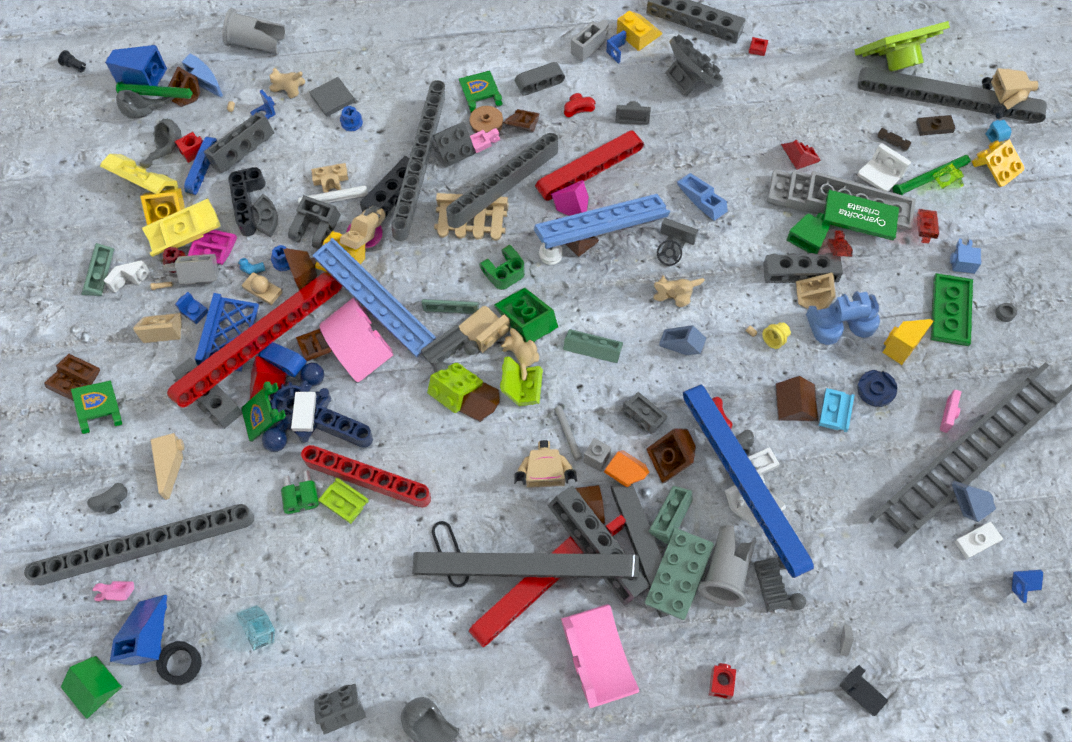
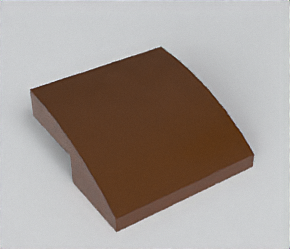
(71, 374)

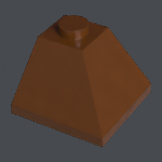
(301, 266)
(672, 453)

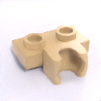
(330, 176)

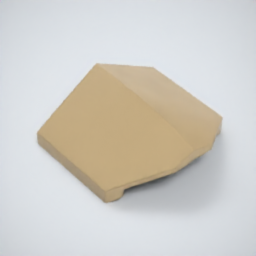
(816, 291)

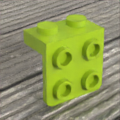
(451, 385)
(520, 391)

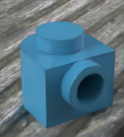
(998, 131)

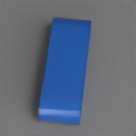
(283, 359)

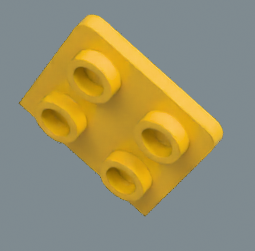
(1001, 160)

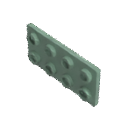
(679, 574)

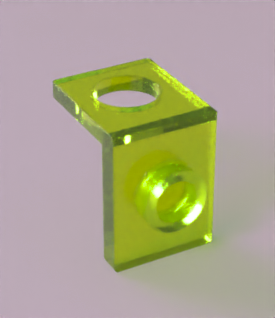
(956, 175)

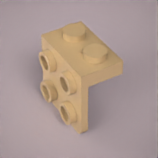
(485, 327)

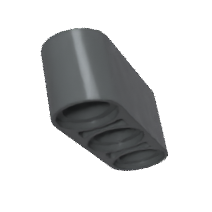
(539, 78)

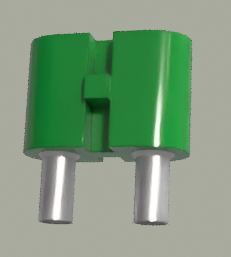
(299, 496)

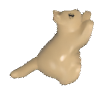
(287, 82)
(679, 290)
(524, 351)

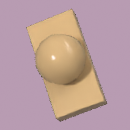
(262, 288)

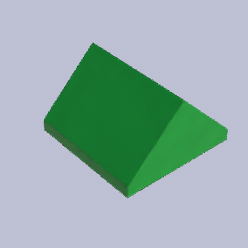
(89, 685)

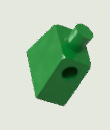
(809, 233)

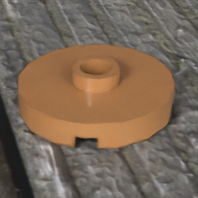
(486, 119)

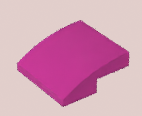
(215, 243)

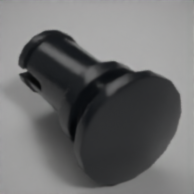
(69, 60)

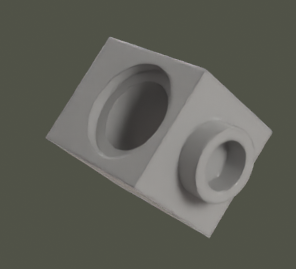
(597, 454)

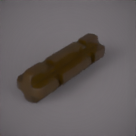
(894, 139)

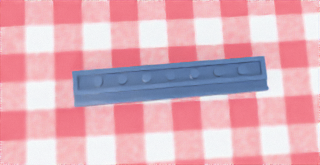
(601, 221)
(374, 297)

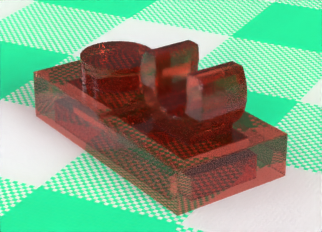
(927, 225)
(839, 246)

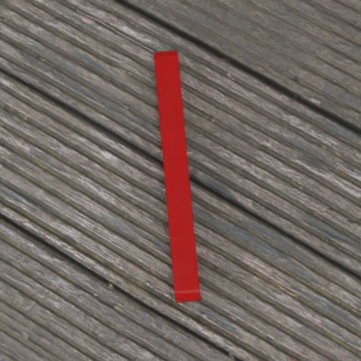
(253, 340)

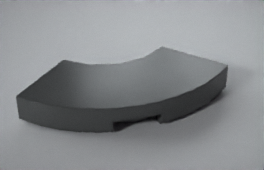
(267, 214)

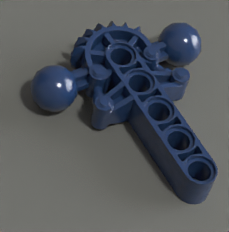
(312, 375)

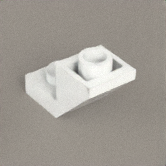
(133, 271)

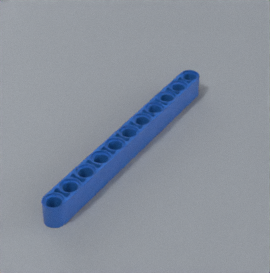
(748, 482)

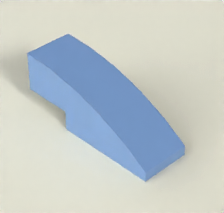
(204, 75)
(703, 196)

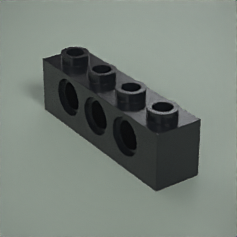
(387, 189)

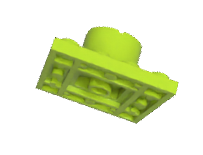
(904, 48)

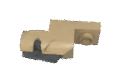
(363, 227)

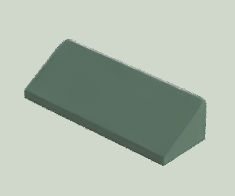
(97, 270)
(450, 306)
(592, 346)
(671, 513)

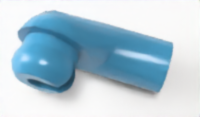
(249, 268)

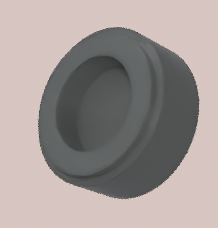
(1006, 312)

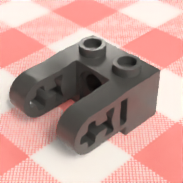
(315, 212)

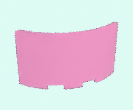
(354, 341)
(599, 656)

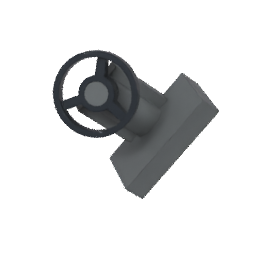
(677, 236)

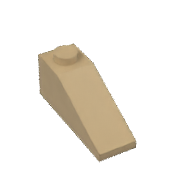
(167, 461)

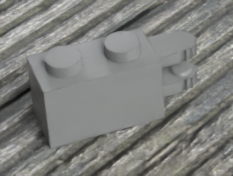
(589, 39)
(193, 269)

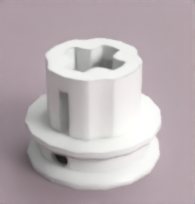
(552, 256)

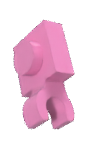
(483, 140)
(116, 591)

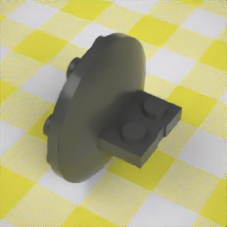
(691, 67)

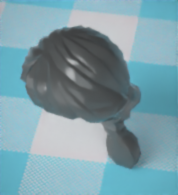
(134, 105)
(165, 135)

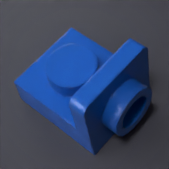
(191, 308)

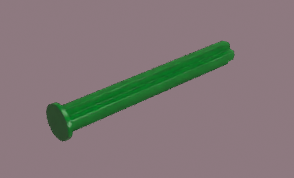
(155, 90)
(928, 176)

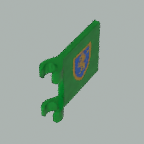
(480, 87)
(95, 402)
(258, 412)

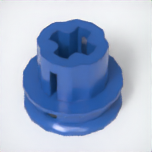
(351, 113)
(279, 263)

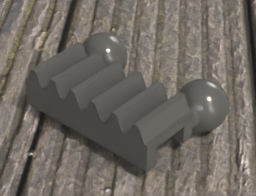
(446, 345)
(773, 588)

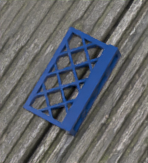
(212, 322)

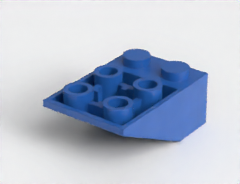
(141, 633)

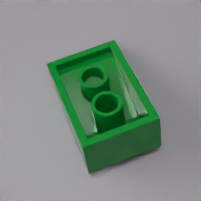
(528, 315)

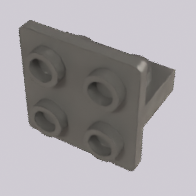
(453, 144)
(338, 708)

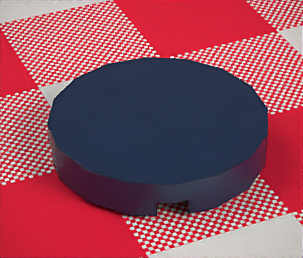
(877, 388)

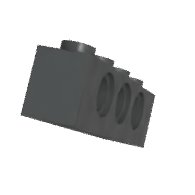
(242, 134)
(793, 272)
(226, 412)

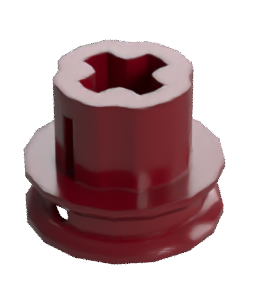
(169, 253)

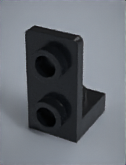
(863, 691)

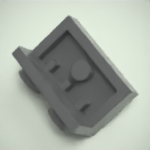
(644, 413)

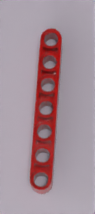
(590, 164)
(371, 483)
(516, 601)

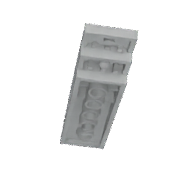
(810, 192)

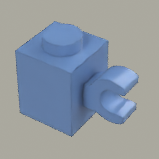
(966, 258)

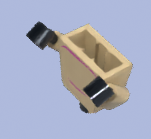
(1010, 88)
(545, 468)

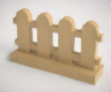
(497, 210)

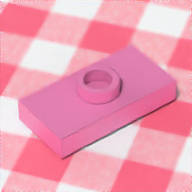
(951, 411)

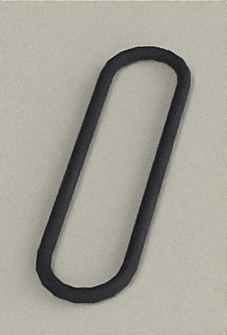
(456, 545)

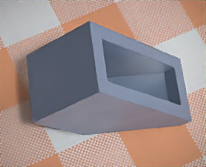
(683, 340)
(973, 501)

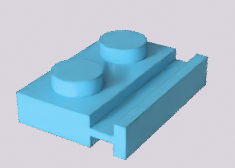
(836, 410)

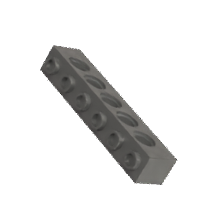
(699, 17)
(593, 539)

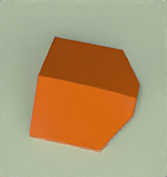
(626, 469)

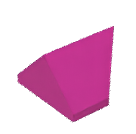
(571, 199)

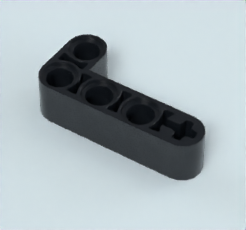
(241, 184)

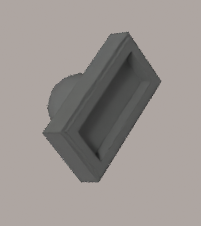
(633, 113)

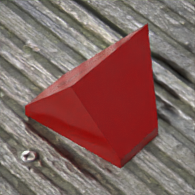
(800, 155)
(265, 372)

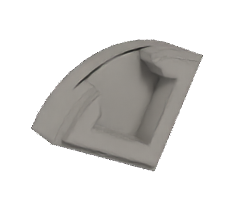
(846, 640)

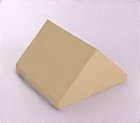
(159, 328)

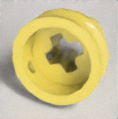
(776, 335)

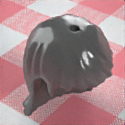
(426, 723)

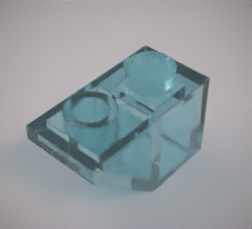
(256, 627)

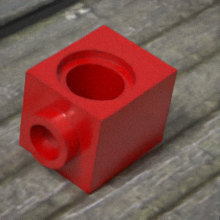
(189, 146)
(716, 688)

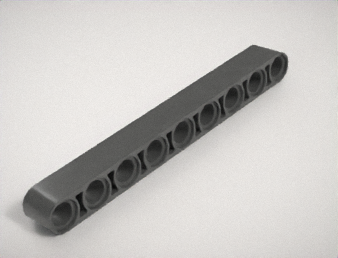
(501, 180)

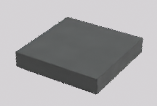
(332, 96)

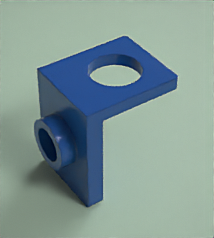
(614, 43)
(267, 106)
(1026, 581)

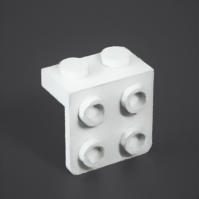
(884, 168)
(739, 506)

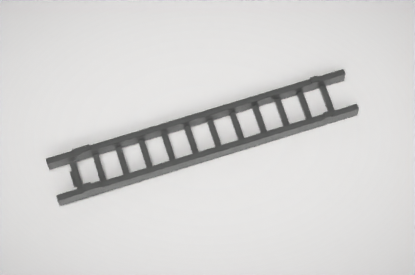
(899, 524)

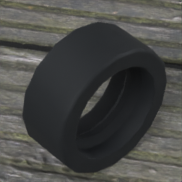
(166, 653)

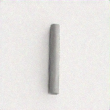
(568, 433)

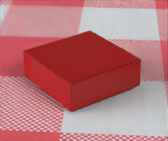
(758, 46)
(616, 525)

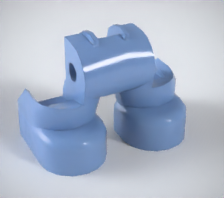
(860, 315)

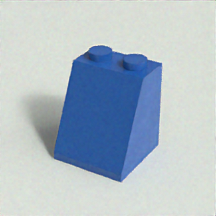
(137, 65)

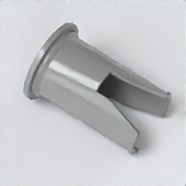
(251, 32)
(727, 570)

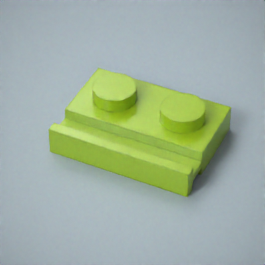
(343, 500)

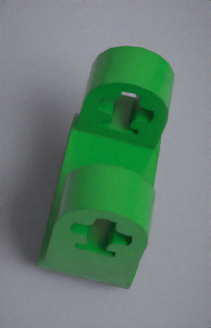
(505, 270)

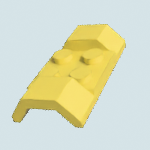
(130, 171)
(181, 227)

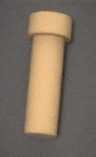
(154, 286)

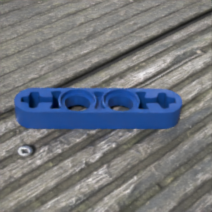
(199, 168)

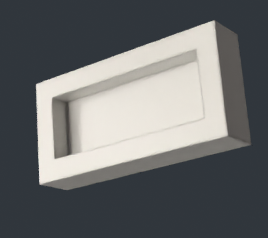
(303, 411)

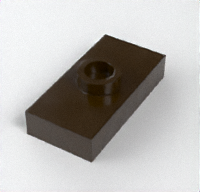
(935, 125)

